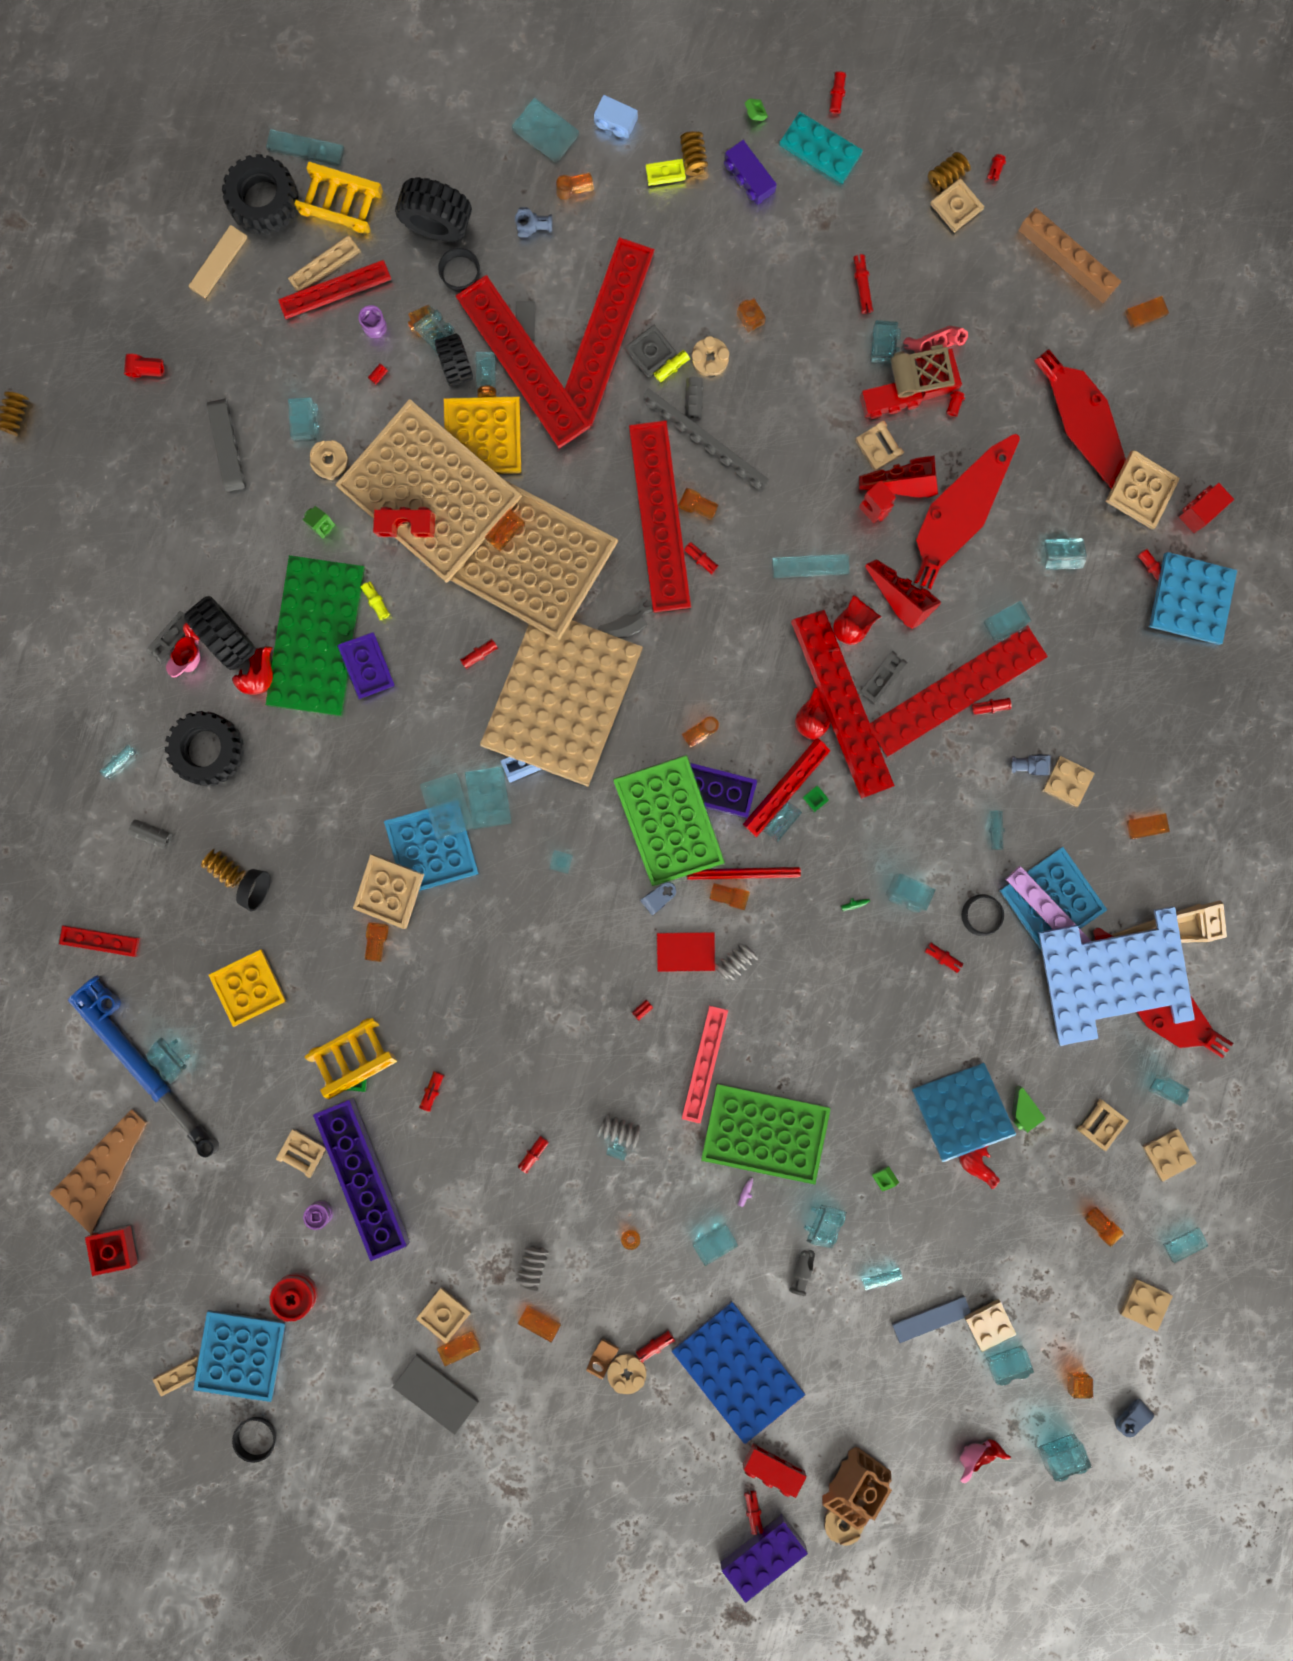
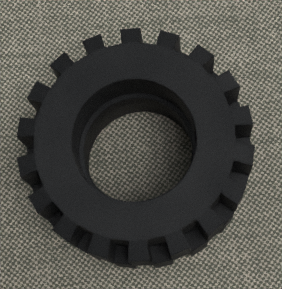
(454, 360)

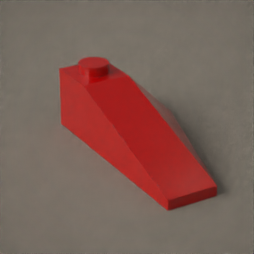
(912, 479)
(907, 601)

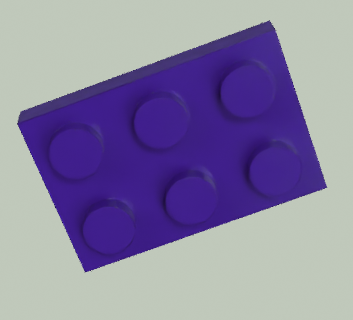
(365, 665)

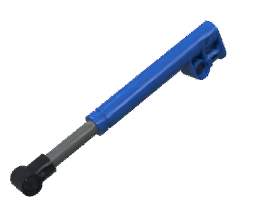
(91, 1005)

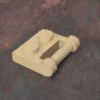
(873, 448)
(1107, 1129)
(305, 1148)

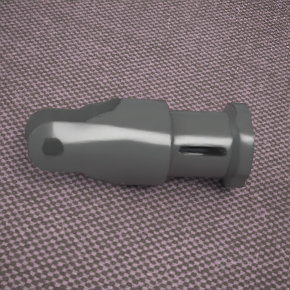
(802, 1273)

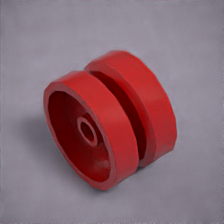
(291, 1308)

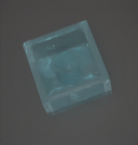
(910, 892)
(1064, 1457)

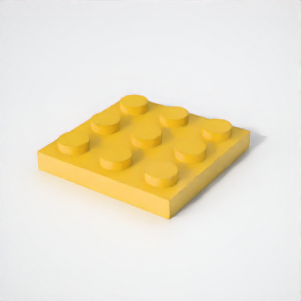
(247, 988)

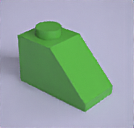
(318, 521)
(1025, 1111)

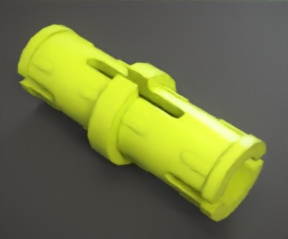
(671, 366)
(375, 600)

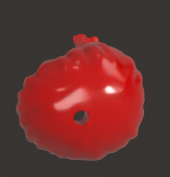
(854, 622)
(259, 674)
(812, 717)
(974, 1165)

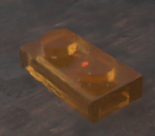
(1147, 312)
(504, 530)
(1148, 826)
(539, 1323)
(458, 1348)

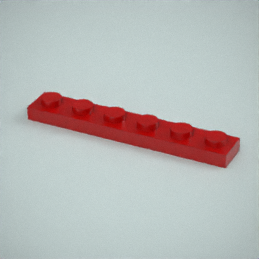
(334, 289)
(786, 787)

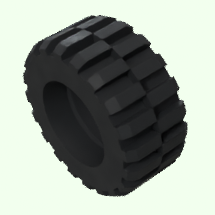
(251, 172)
(433, 209)
(219, 633)
(179, 748)

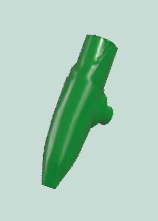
(854, 904)

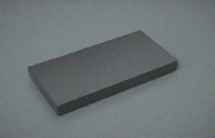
(435, 1394)

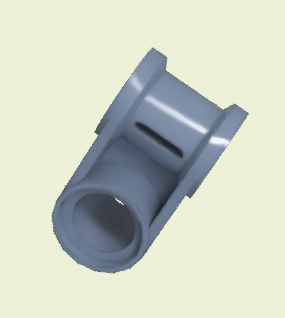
(656, 899)
(1136, 1416)

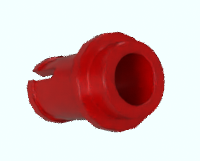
(998, 162)
(955, 403)

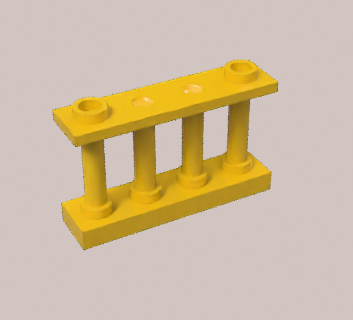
(335, 179)
(366, 1068)

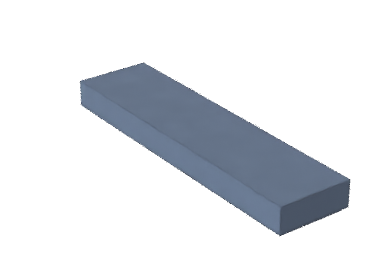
(931, 1319)

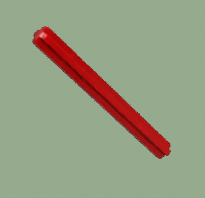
(743, 873)

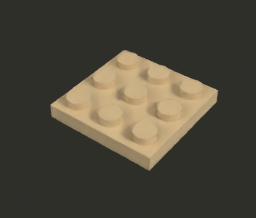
(1142, 489)
(388, 891)

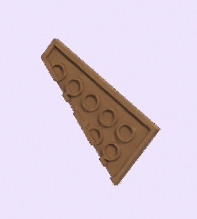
(93, 1180)

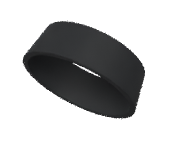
(457, 252)
(259, 892)
(965, 915)
(243, 1454)

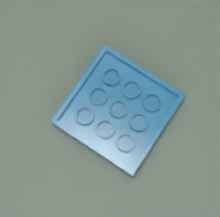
(1193, 598)
(417, 848)
(1065, 886)
(963, 1112)
(239, 1356)

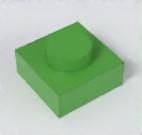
(756, 109)
(885, 1178)

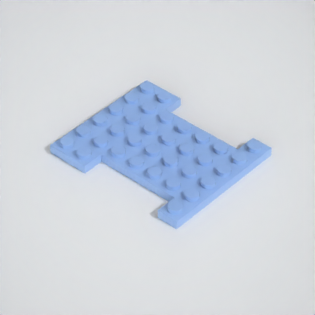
(1114, 976)

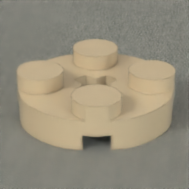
(710, 367)
(328, 470)
(621, 1383)
(839, 1534)

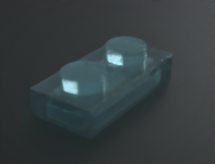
(485, 369)
(782, 821)
(1186, 1245)

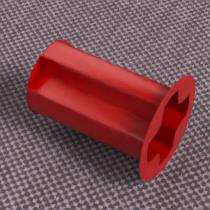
(377, 374)
(642, 1010)

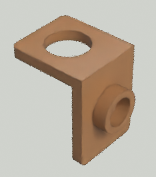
(602, 1356)

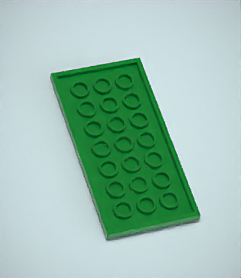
(314, 617)

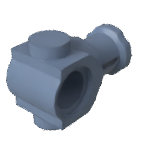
(534, 222)
(1035, 764)

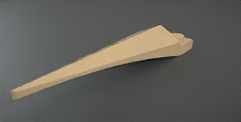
(1195, 923)

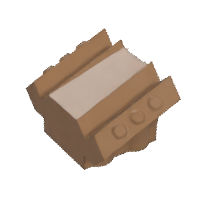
(858, 1489)

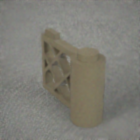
(906, 371)

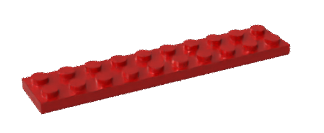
(608, 326)
(522, 361)
(659, 516)
(957, 691)
(842, 703)

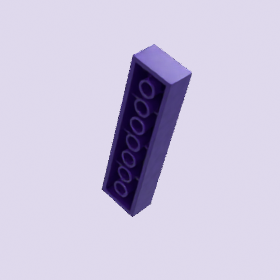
(361, 1179)

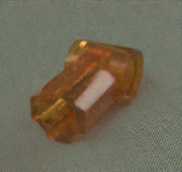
(575, 184)
(693, 502)
(699, 732)
(733, 896)
(376, 936)
(1107, 1229)

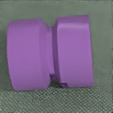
(369, 318)
(318, 1215)

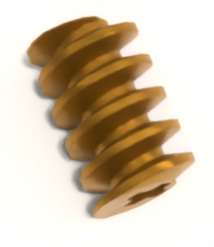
(693, 153)
(948, 171)
(10, 411)
(222, 869)

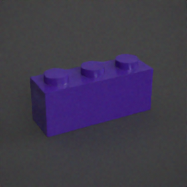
(749, 172)

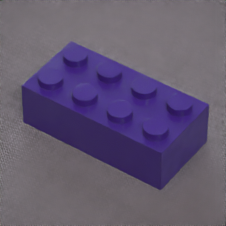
(725, 790)
(763, 1558)

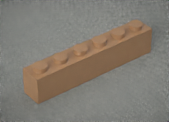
(1069, 255)

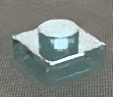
(561, 861)
(617, 1151)

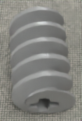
(736, 962)
(619, 1131)
(532, 1267)

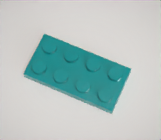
(821, 147)

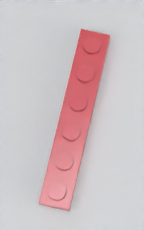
(704, 1064)

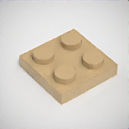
(957, 205)
(1068, 781)
(1169, 1154)
(1146, 1304)
(443, 1315)
(990, 1325)

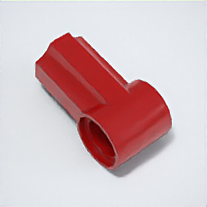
(137, 366)

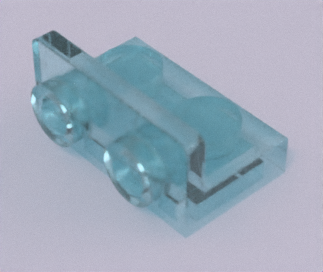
(433, 327)
(1065, 553)

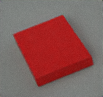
(685, 952)

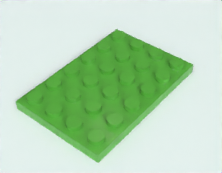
(669, 820)
(765, 1134)

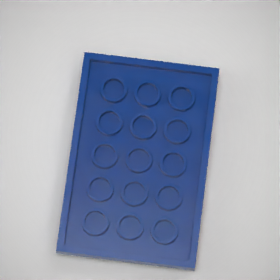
(738, 1372)

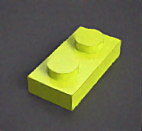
(665, 172)

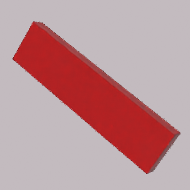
(99, 941)

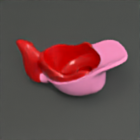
(185, 654)
(978, 1455)

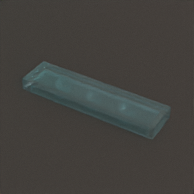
(305, 147)
(811, 566)

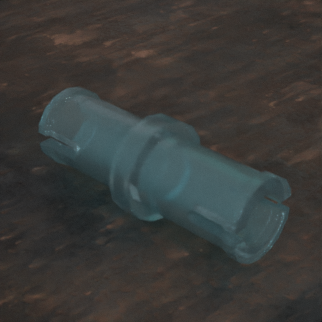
(117, 762)
(997, 830)
(882, 1279)

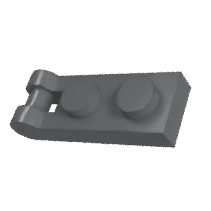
(168, 638)
(883, 677)

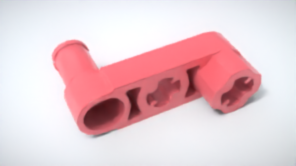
(946, 336)

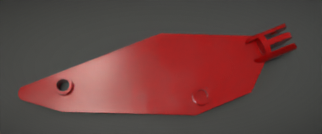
(1085, 416)
(962, 509)
(1184, 1034)

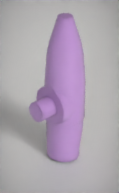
(745, 1193)

